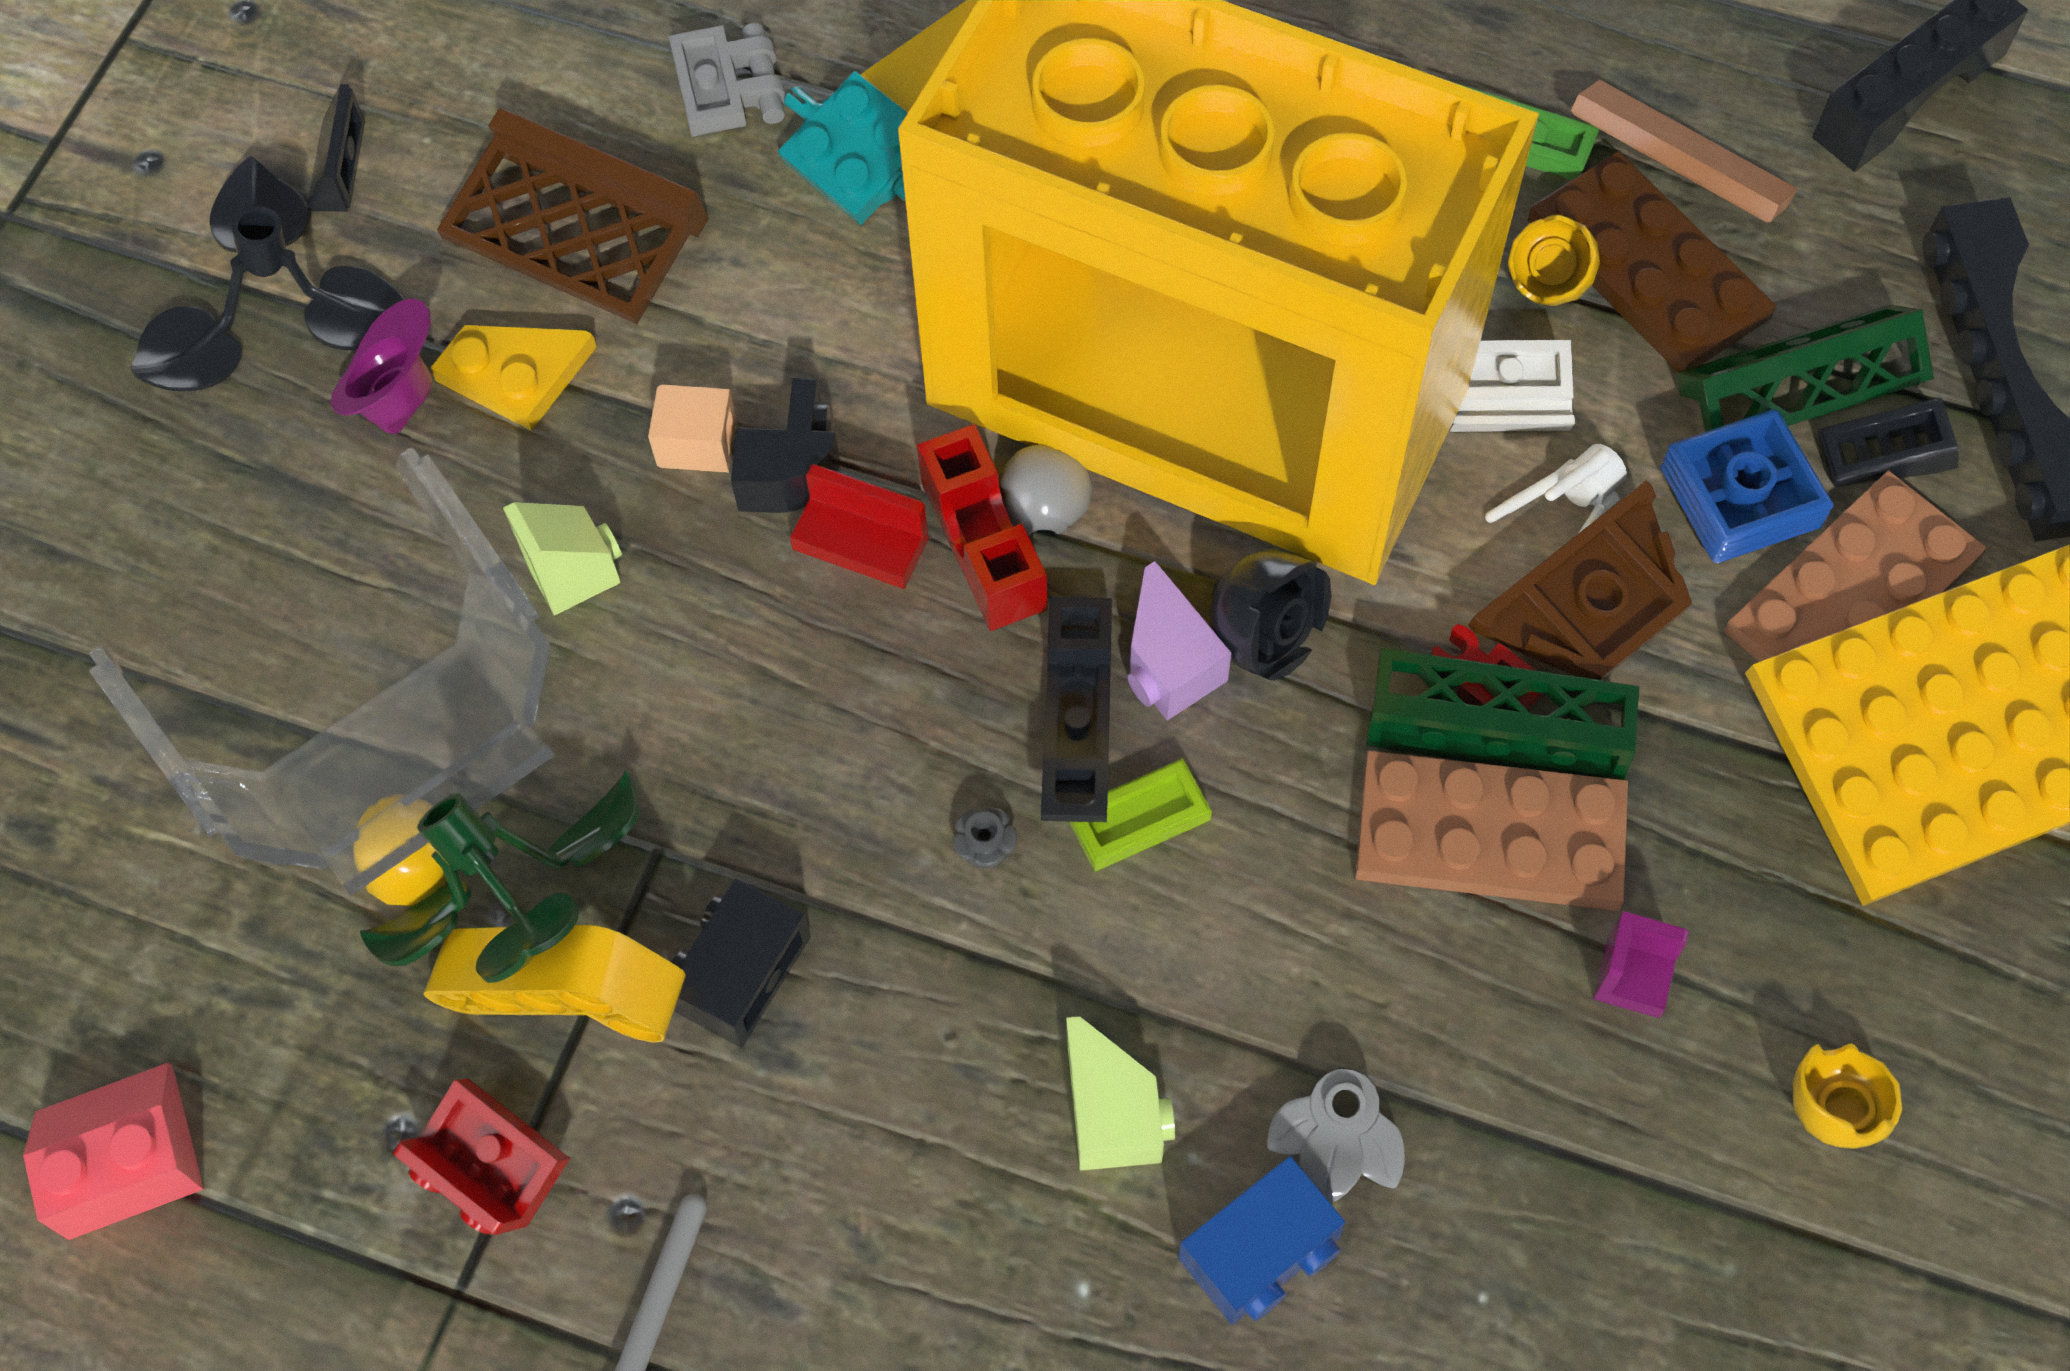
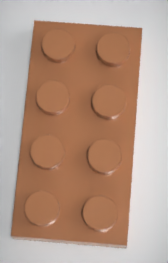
(1867, 563)
(1493, 830)

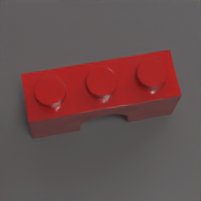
(990, 550)

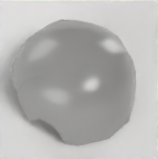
(1045, 489)

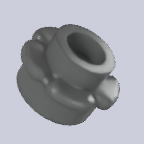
(989, 852)

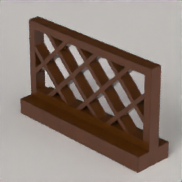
(584, 170)

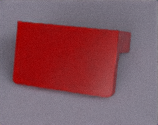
(861, 527)

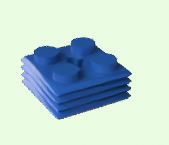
(1715, 480)

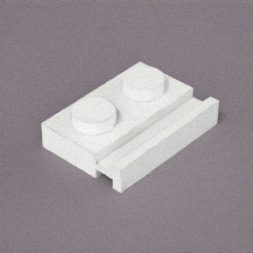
(1519, 388)

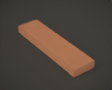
(1684, 151)

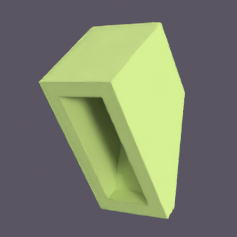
(564, 551)
(1114, 1103)

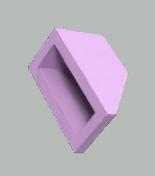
(1173, 648)

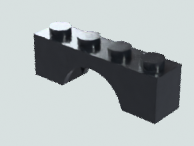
(1882, 97)

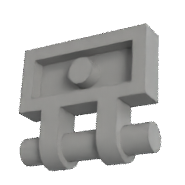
(709, 83)

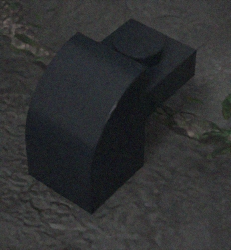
(774, 463)

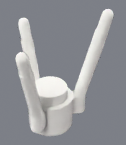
(1584, 481)

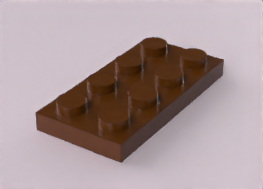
(1659, 265)

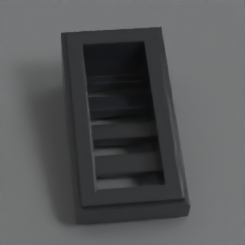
(1924, 417)

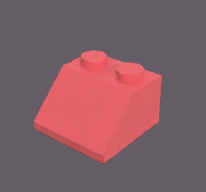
(111, 1154)

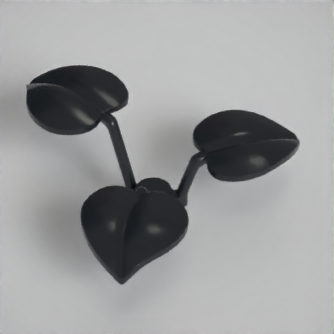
(257, 221)

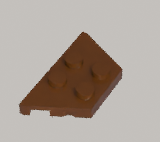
(1594, 595)

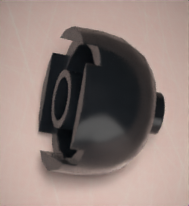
(1268, 609)

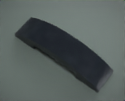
(1077, 710)

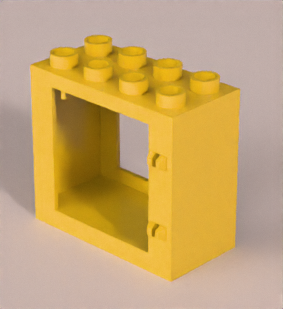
(1209, 257)

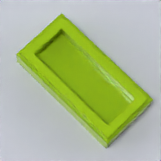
(1144, 815)

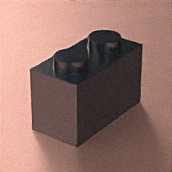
(739, 960)

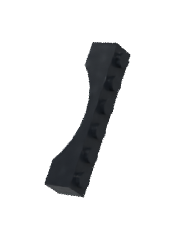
(1976, 263)

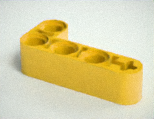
(583, 974)

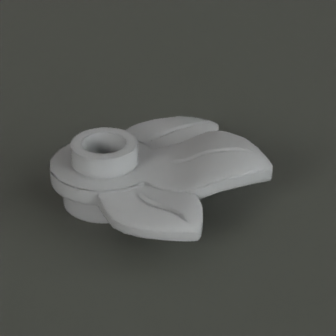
(1336, 1147)

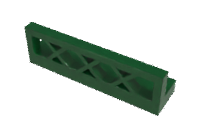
(1810, 350)
(1497, 735)

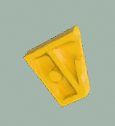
(513, 367)

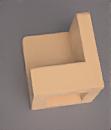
(693, 428)

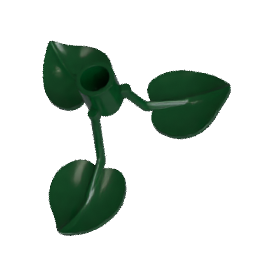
(467, 844)

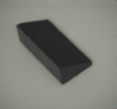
(337, 154)

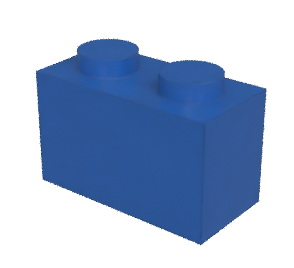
(1263, 1242)

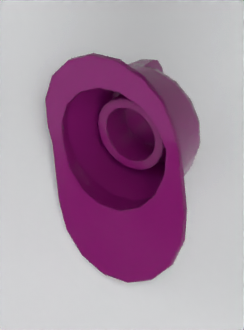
(387, 371)

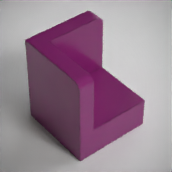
(1639, 964)

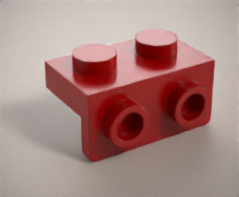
(483, 1160)

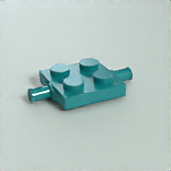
(848, 146)

